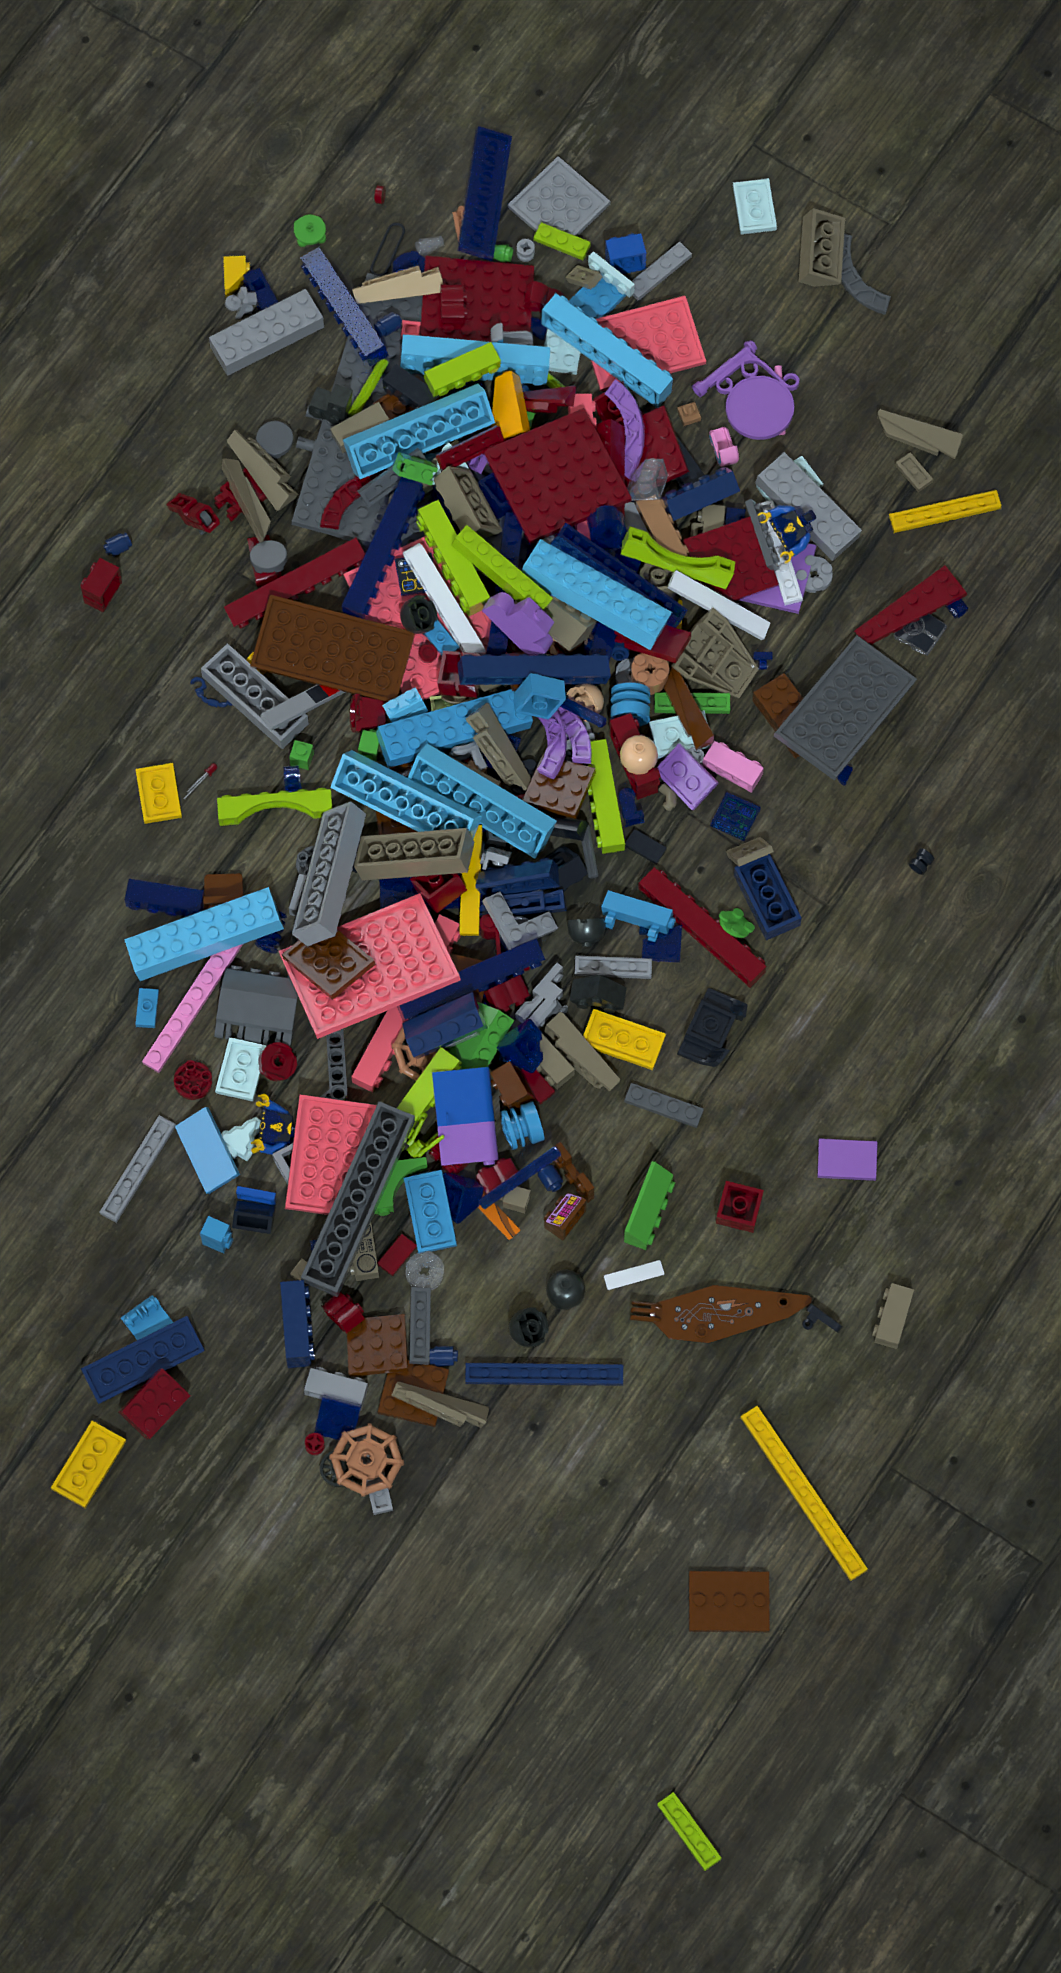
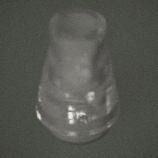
(428, 245)

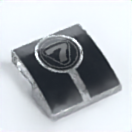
(922, 634)

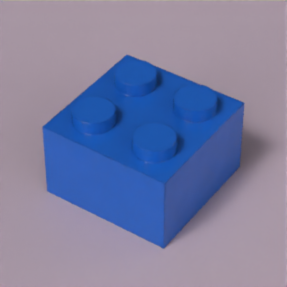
(626, 253)

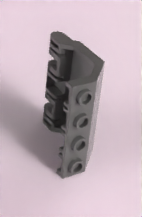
(257, 1003)

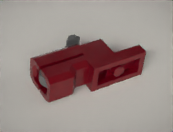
(194, 513)

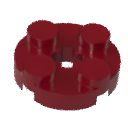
(267, 1066)

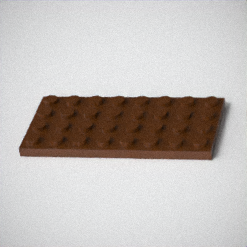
(332, 649)

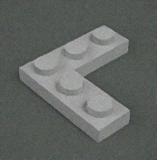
(510, 931)

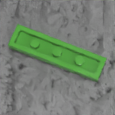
(706, 702)

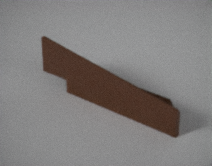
(687, 711)

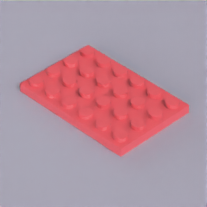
(660, 332)
(323, 1150)

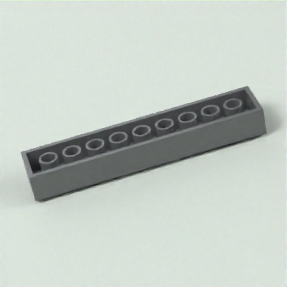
(358, 1199)

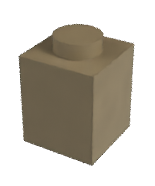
(517, 1199)

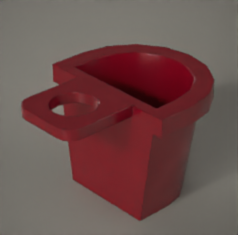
(366, 713)

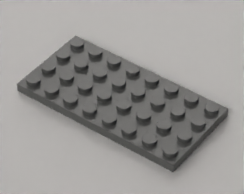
(845, 707)

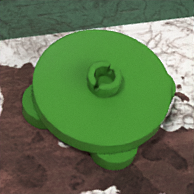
(309, 230)
(735, 923)

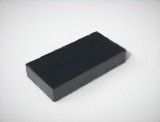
(645, 847)

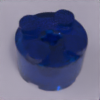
(607, 527)

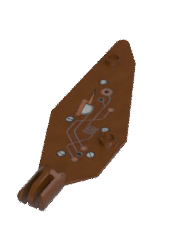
(718, 1312)

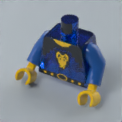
(791, 527)
(275, 1127)

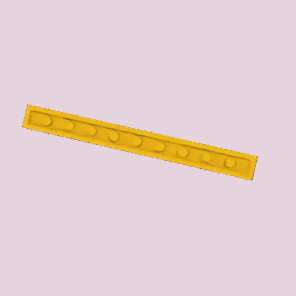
(804, 1493)

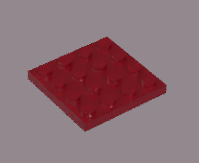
(662, 443)
(740, 544)

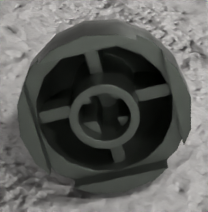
(418, 615)
(586, 930)
(565, 1289)
(528, 1327)

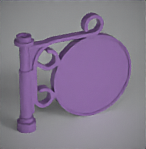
(757, 405)

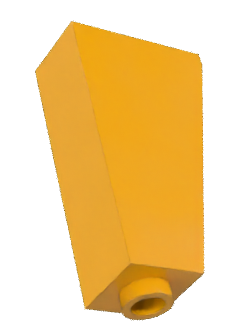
(509, 406)

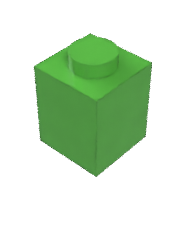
(369, 744)
(301, 754)

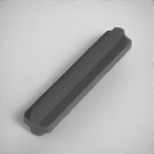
(589, 854)

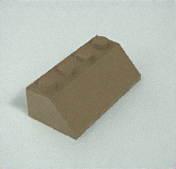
(821, 248)
(466, 501)
(569, 625)

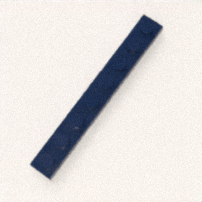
(544, 1374)

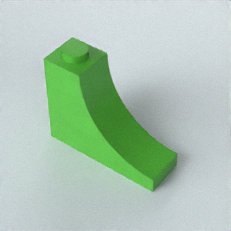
(403, 1169)

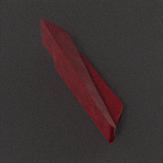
(548, 399)

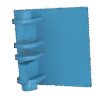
(146, 1318)

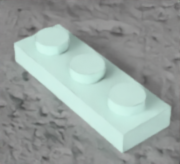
(610, 274)

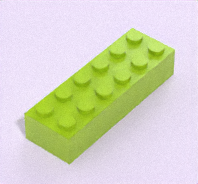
(456, 568)

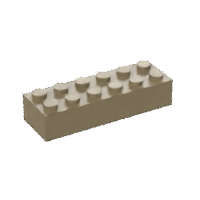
(414, 854)

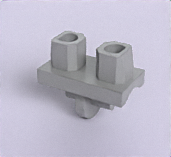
(242, 302)

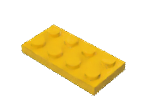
(624, 1039)
(88, 1464)

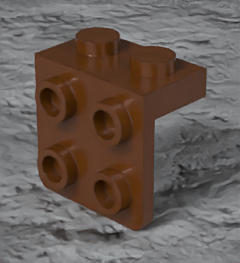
(222, 889)

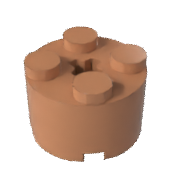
(643, 665)

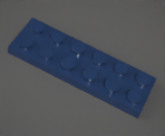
(142, 1359)

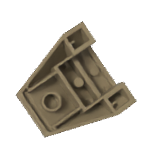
(716, 656)

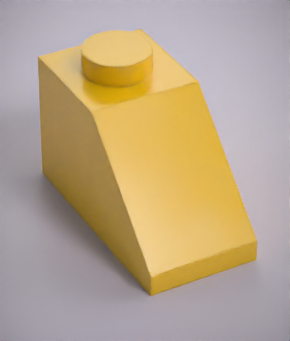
(234, 270)

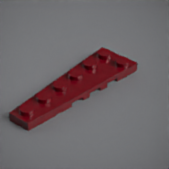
(924, 599)

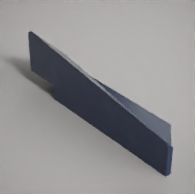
(533, 903)

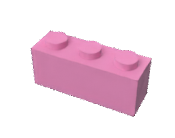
(733, 766)

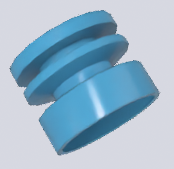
(631, 699)
(522, 1125)

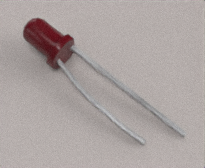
(208, 771)

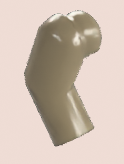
(671, 797)

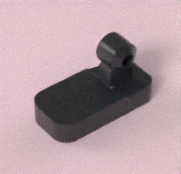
(815, 1314)

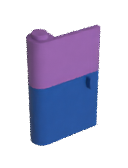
(465, 1116)

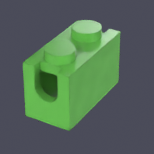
(414, 468)

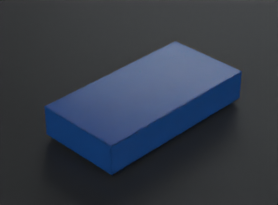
(256, 1195)

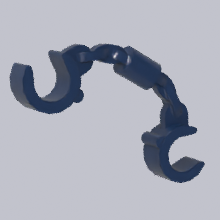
(211, 702)

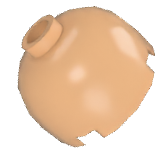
(587, 696)
(638, 754)

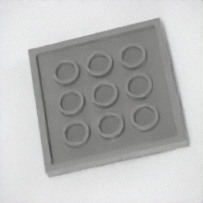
(559, 200)

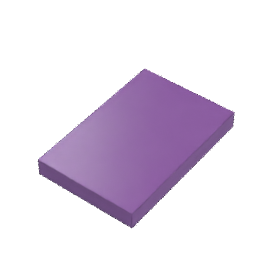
(686, 776)
(847, 1159)

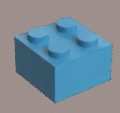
(539, 696)

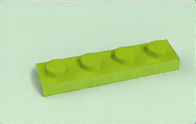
(689, 1831)

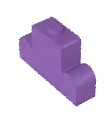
(522, 622)

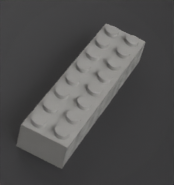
(329, 874)

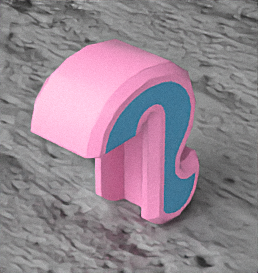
(723, 447)

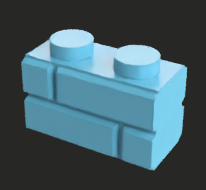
(405, 706)

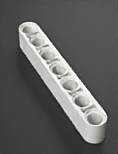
(443, 600)

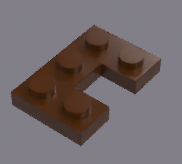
(584, 1186)

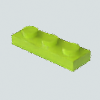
(562, 241)

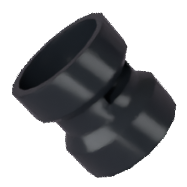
(921, 861)

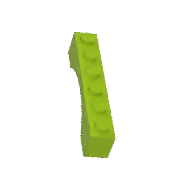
(711, 570)
(235, 809)

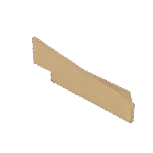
(399, 285)

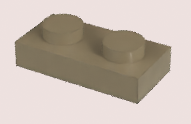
(584, 277)
(914, 472)

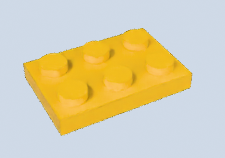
(158, 793)

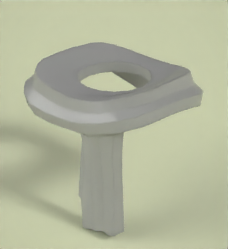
(466, 751)

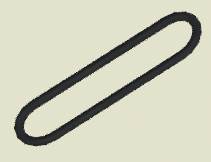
(375, 258)

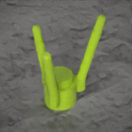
(418, 1148)

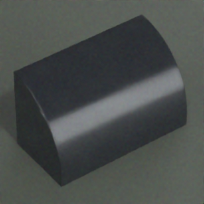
(569, 828)
(253, 1217)

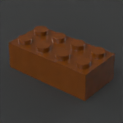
(777, 702)

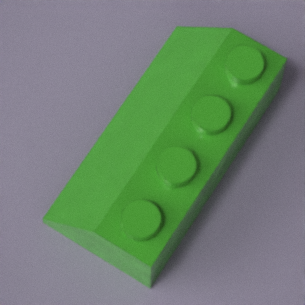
(481, 1049)
(649, 1206)

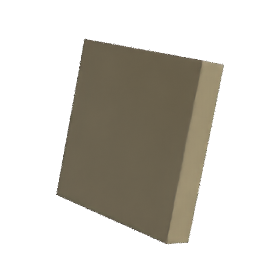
(749, 851)

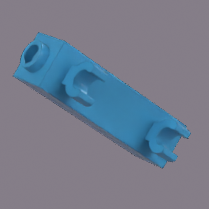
(637, 912)

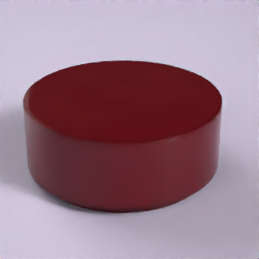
(380, 193)
(427, 653)

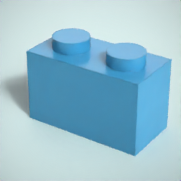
(216, 1235)

